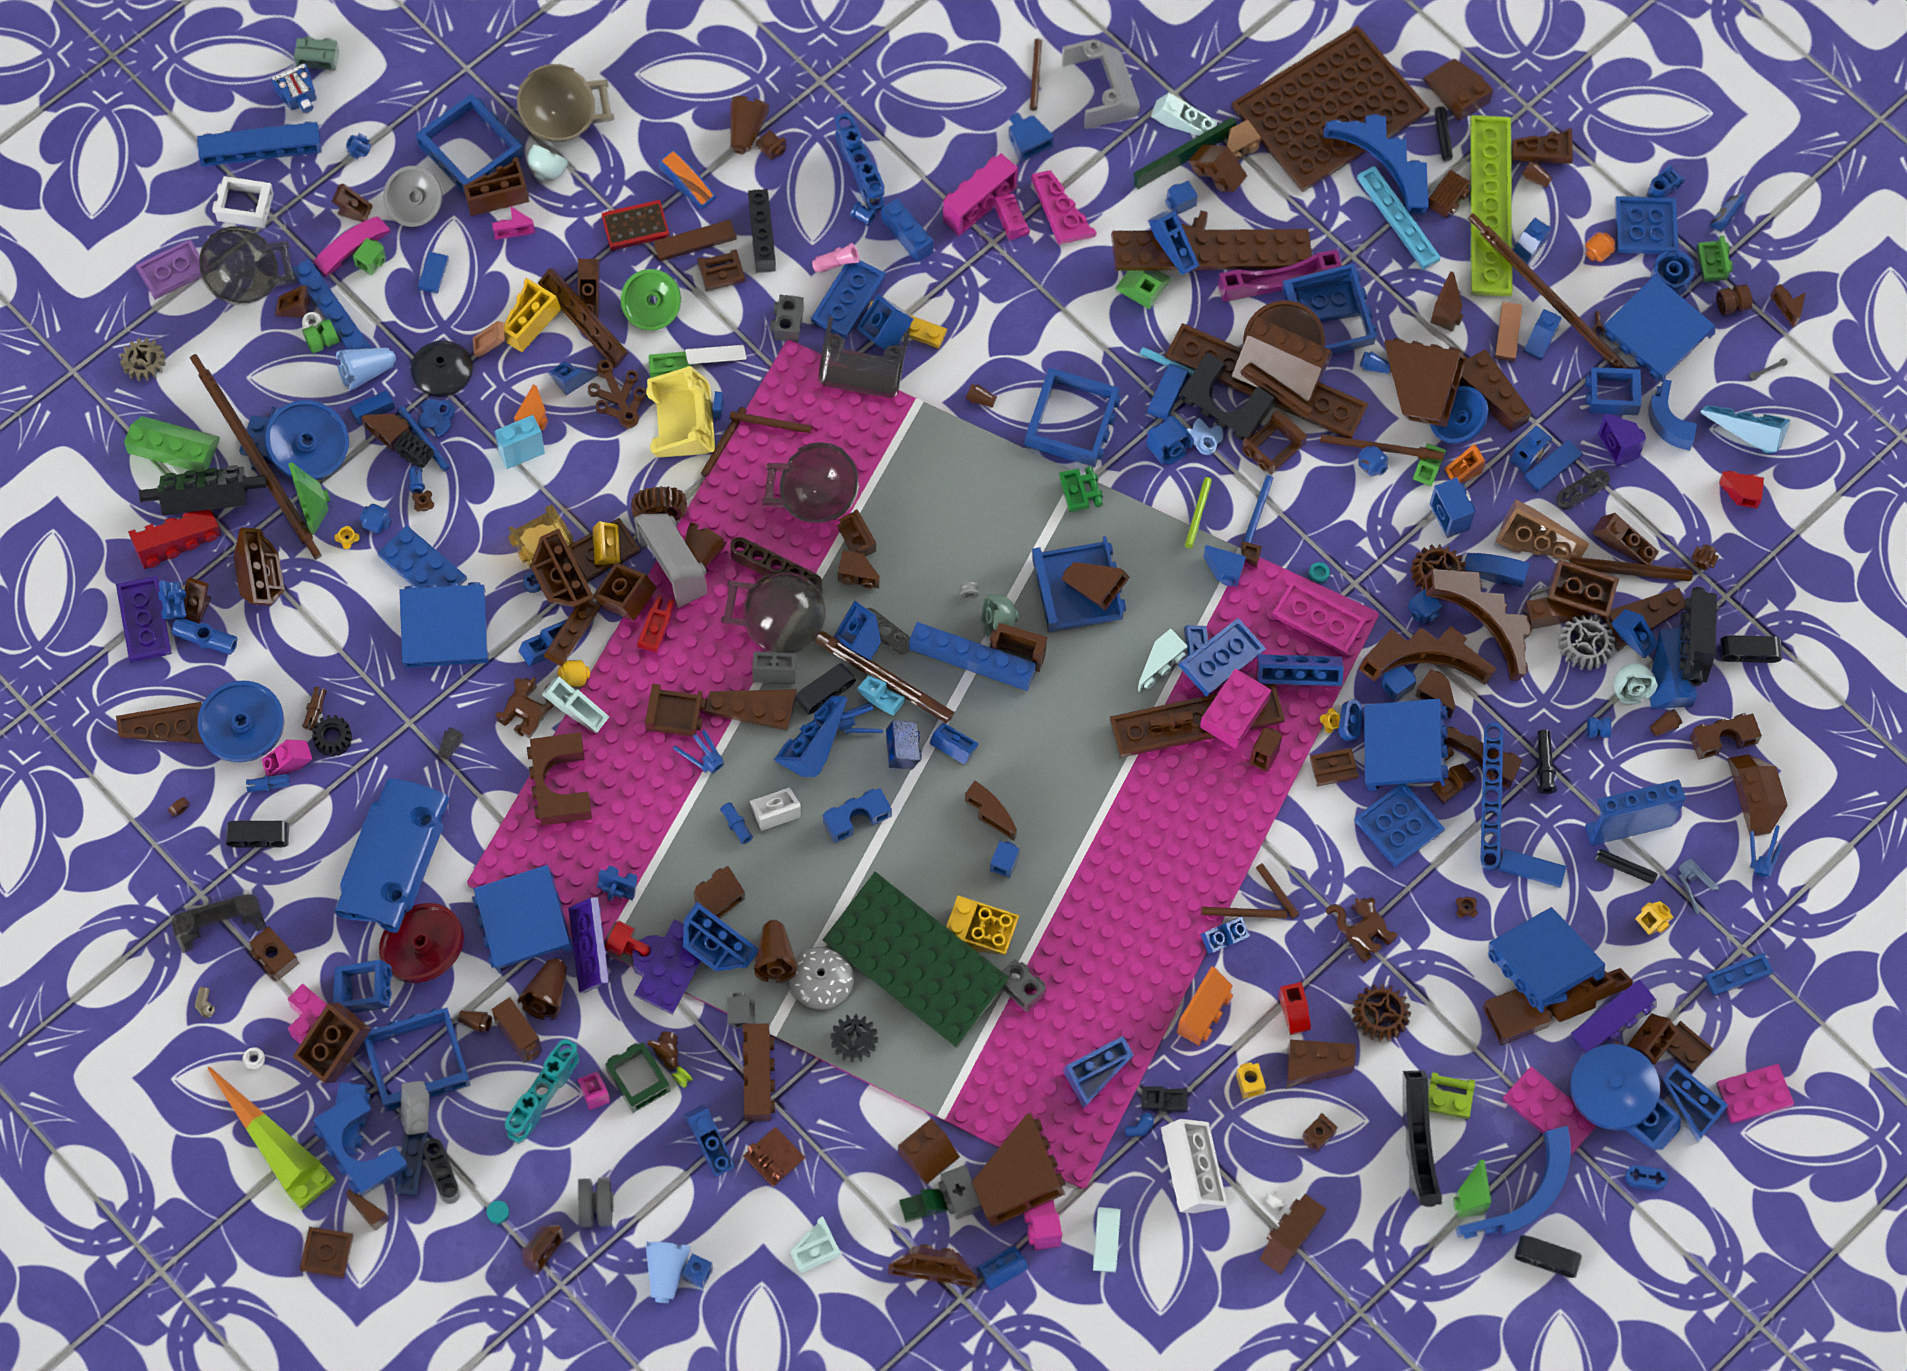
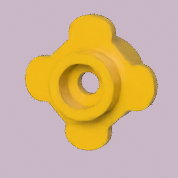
(346, 531)
(1330, 720)

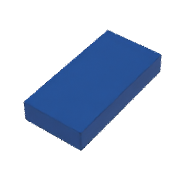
(433, 272)

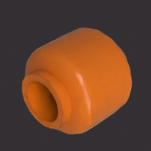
(1599, 247)

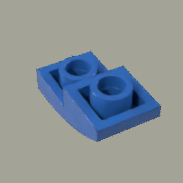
(1225, 935)

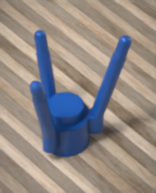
(847, 720)
(712, 759)
(1765, 865)

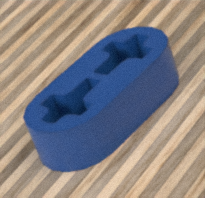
(1647, 1172)

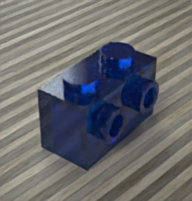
(903, 744)

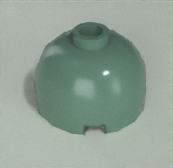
(998, 610)

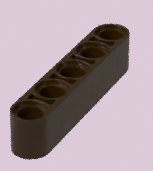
(769, 560)

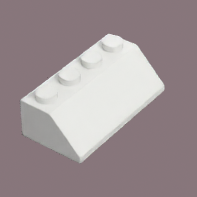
(1193, 1166)

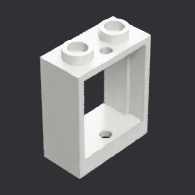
(240, 217)

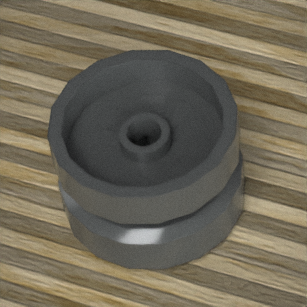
(595, 1202)

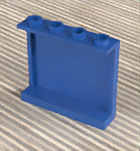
(1658, 328)
(1063, 605)
(443, 625)
(1405, 743)
(1636, 812)
(521, 917)
(1544, 957)

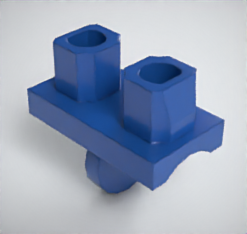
(172, 600)
(616, 885)

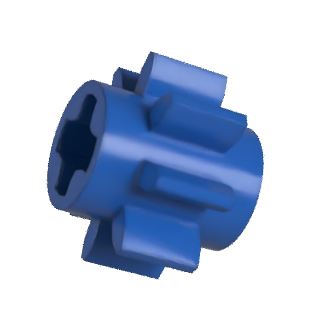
(358, 146)

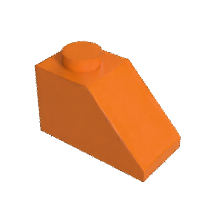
(533, 406)

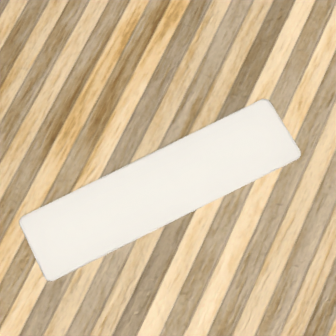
(715, 354)

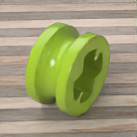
(681, 1077)

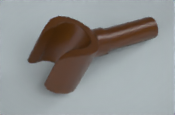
(1598, 325)

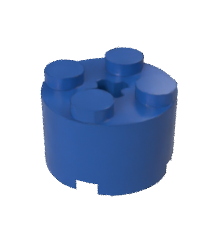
(1674, 270)
(1169, 441)

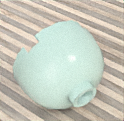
(545, 163)
(1634, 683)

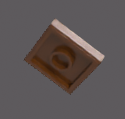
(326, 1252)

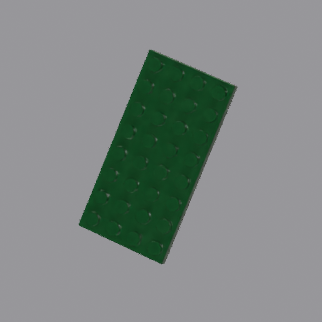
(916, 959)

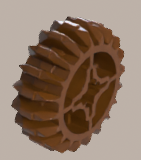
(660, 501)
(1420, 563)
(1400, 1020)

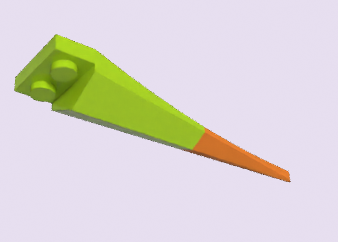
(293, 1165)

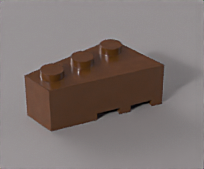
(498, 190)
(1292, 1232)

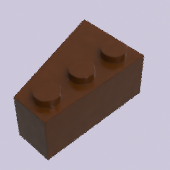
(1317, 1060)

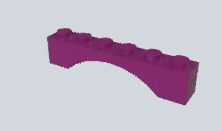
(1244, 284)

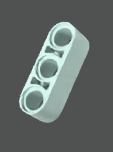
(1106, 1239)

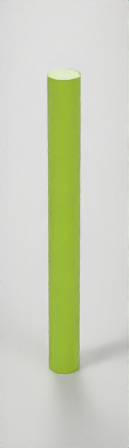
(1198, 512)

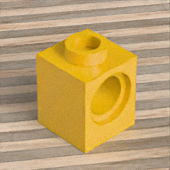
(1250, 1089)

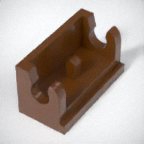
(856, 534)

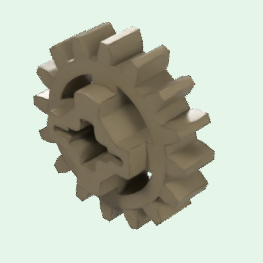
(149, 352)

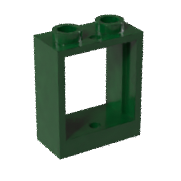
(646, 1096)

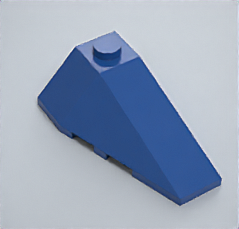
(812, 746)

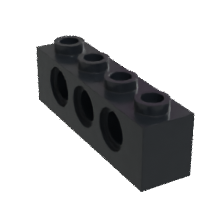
(761, 230)

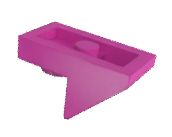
(518, 226)

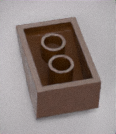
(1459, 88)

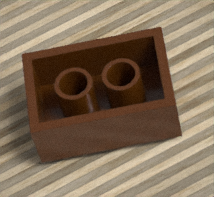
(331, 1042)

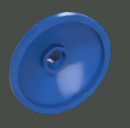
(1468, 405)

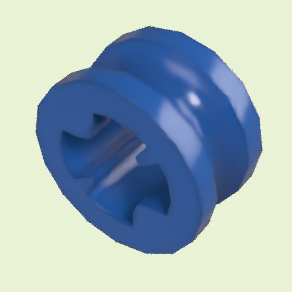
(531, 589)

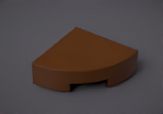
(1251, 552)

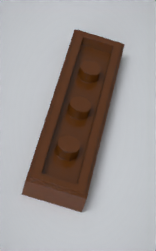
(694, 240)
(572, 632)

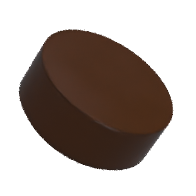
(179, 807)

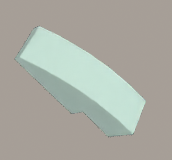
(575, 704)

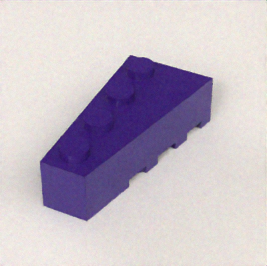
(1615, 1017)

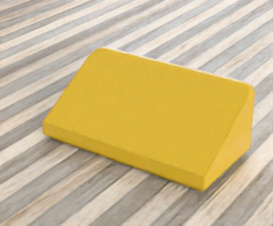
(606, 543)

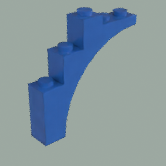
(1391, 152)

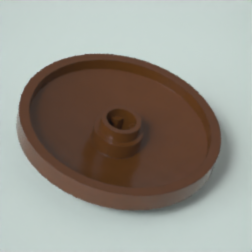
(1291, 317)

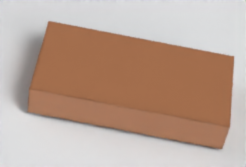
(488, 339)

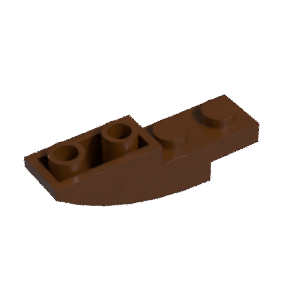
(1586, 994)

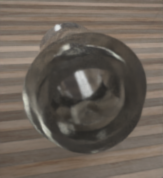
(450, 742)

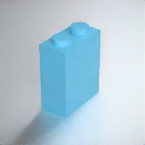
(520, 442)

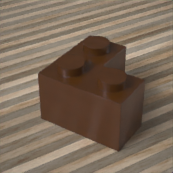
(1220, 165)

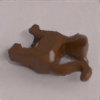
(524, 707)
(1363, 931)

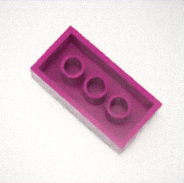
(978, 194)

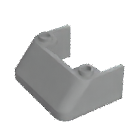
(1118, 102)
(673, 555)

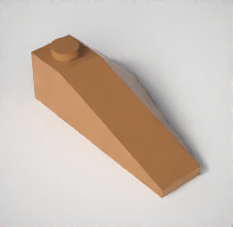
(1535, 533)

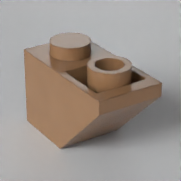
(1243, 140)

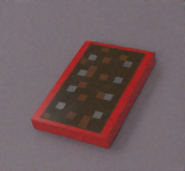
(635, 225)

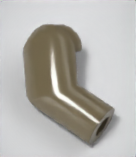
(201, 1003)

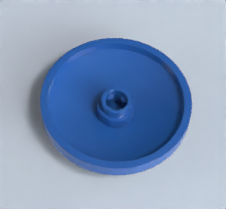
(307, 436)
(241, 721)
(1615, 1087)

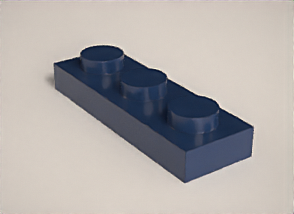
(412, 1152)

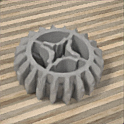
(1582, 629)

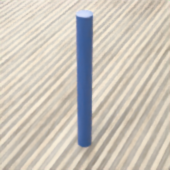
(418, 432)
(1258, 509)

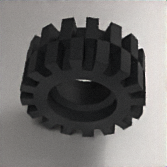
(413, 449)
(332, 747)

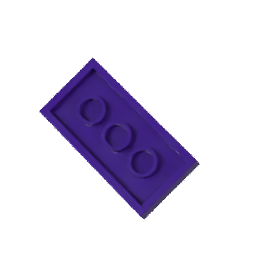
(142, 619)
(588, 945)

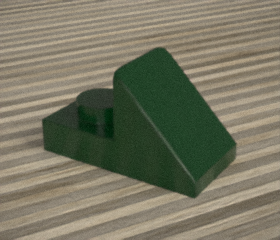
(925, 1204)

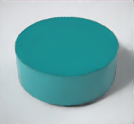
(1319, 573)
(497, 1212)

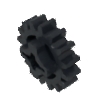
(845, 1037)

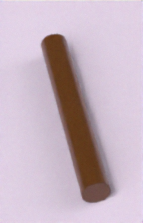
(1277, 891)

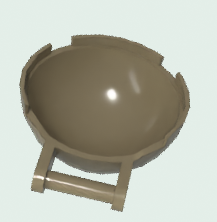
(560, 103)

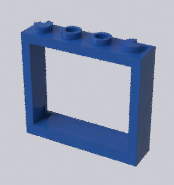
(424, 140)
(1360, 296)
(1061, 449)
(415, 1023)

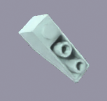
(1181, 116)
(1164, 654)

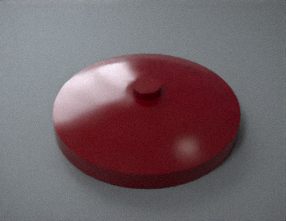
(424, 945)

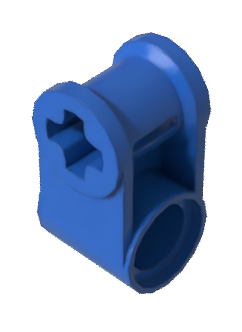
(1666, 181)

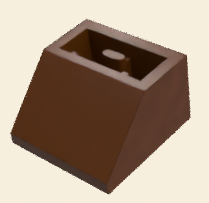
(720, 892)

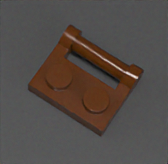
(721, 275)

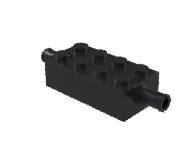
(202, 490)
(1698, 636)

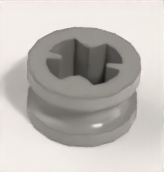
(969, 590)

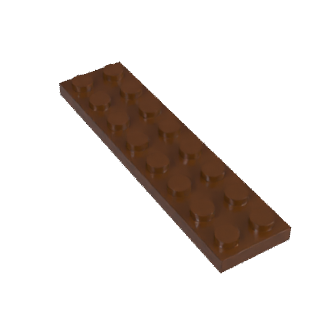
(1135, 736)

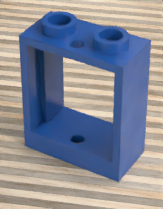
(1614, 406)
(344, 986)

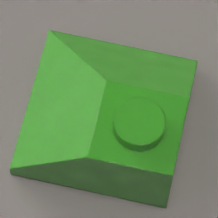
(1474, 1194)

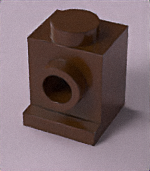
(1317, 1141)

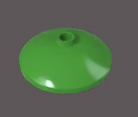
(637, 299)

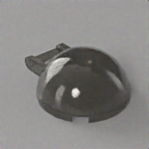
(242, 266)
(815, 483)
(779, 611)

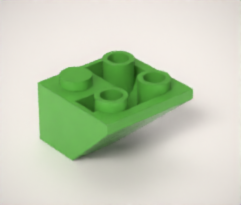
(1143, 286)

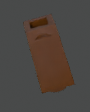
(589, 283)
(1623, 538)

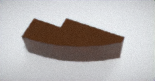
(990, 810)

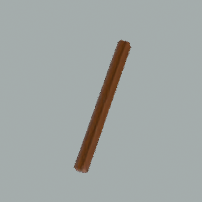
(1634, 569)

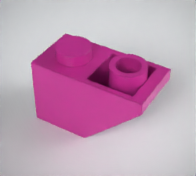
(287, 757)

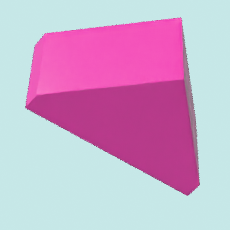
(593, 1090)

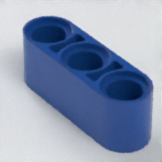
(1168, 391)

